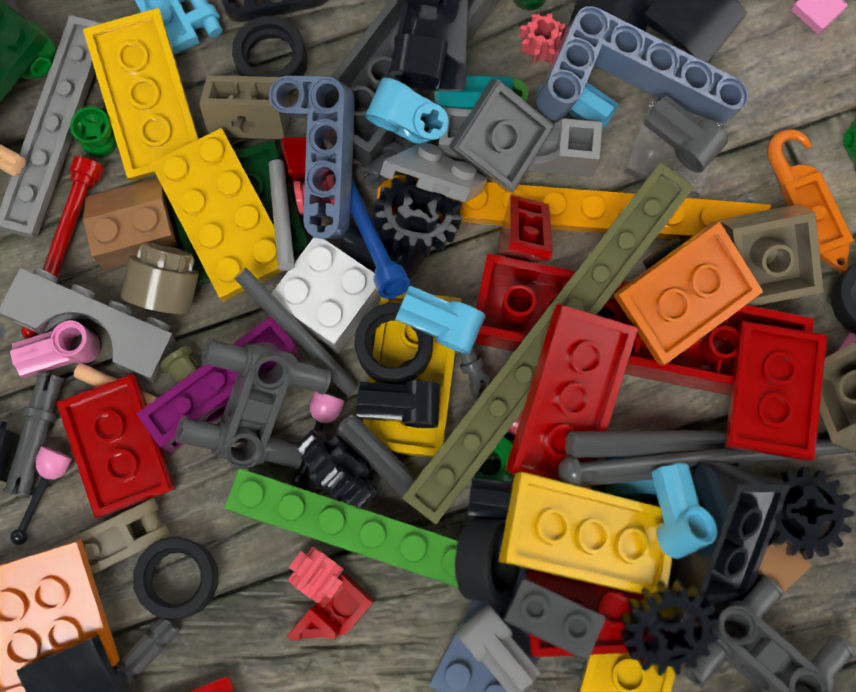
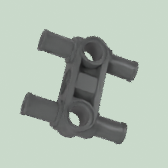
(252, 404)
(763, 654)

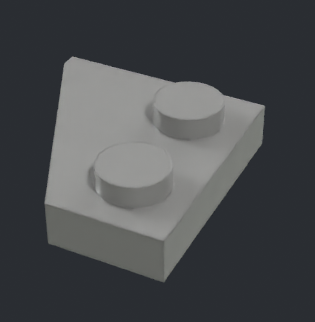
(436, 172)

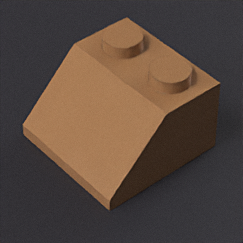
(126, 219)

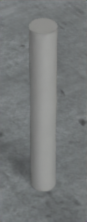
(281, 215)

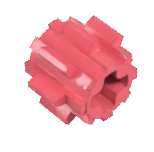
(541, 37)
(315, 574)

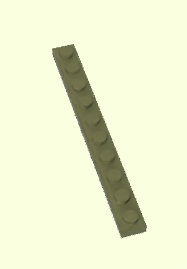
(508, 391)

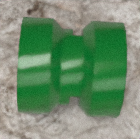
(93, 123)

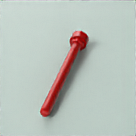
(83, 176)

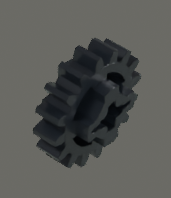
(416, 217)
(337, 468)
(806, 530)
(670, 628)

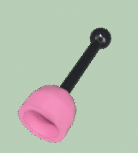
(324, 410)
(50, 465)

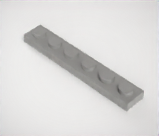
(49, 133)

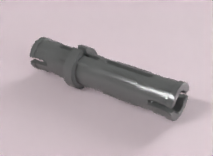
(33, 434)

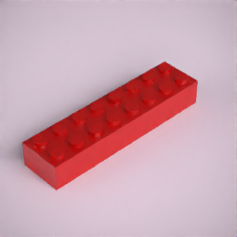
(520, 292)

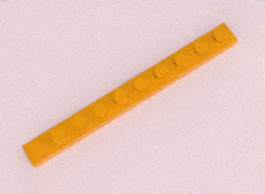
(592, 210)

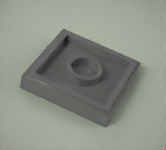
(501, 135)

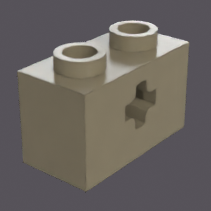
(242, 107)

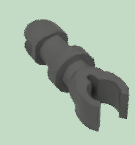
(473, 365)

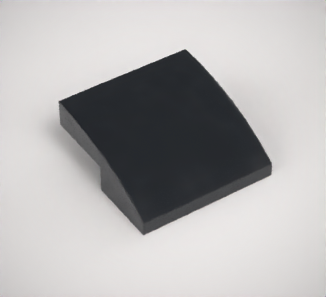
(696, 25)
(74, 669)

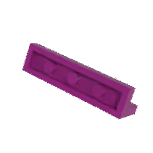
(207, 389)

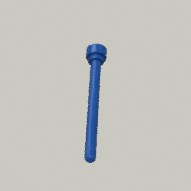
(389, 276)

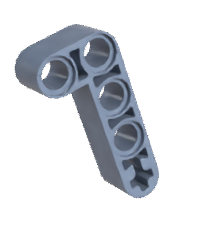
(318, 159)

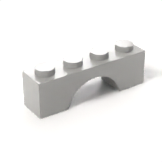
(568, 150)
(42, 304)

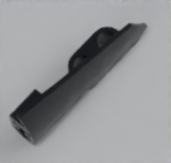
(431, 45)

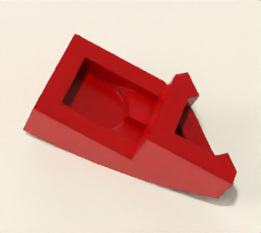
(334, 615)

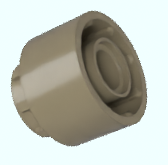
(160, 279)

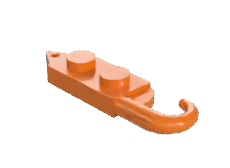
(808, 188)

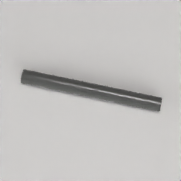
(295, 330)

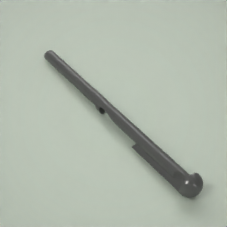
(640, 468)

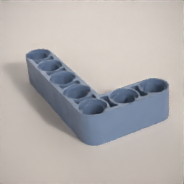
(677, 74)

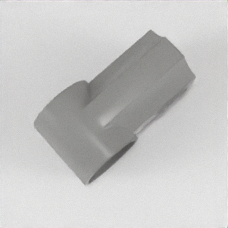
(492, 644)

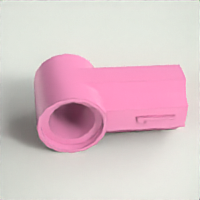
(53, 349)

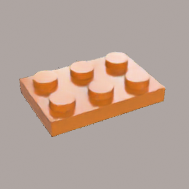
(688, 293)

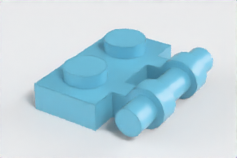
(181, 26)

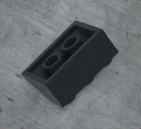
(745, 516)

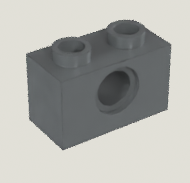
(554, 619)

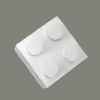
(327, 293)

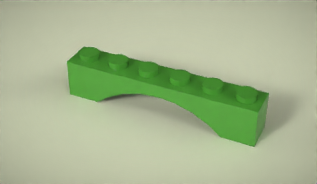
(343, 526)

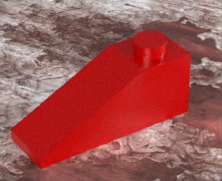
(526, 231)

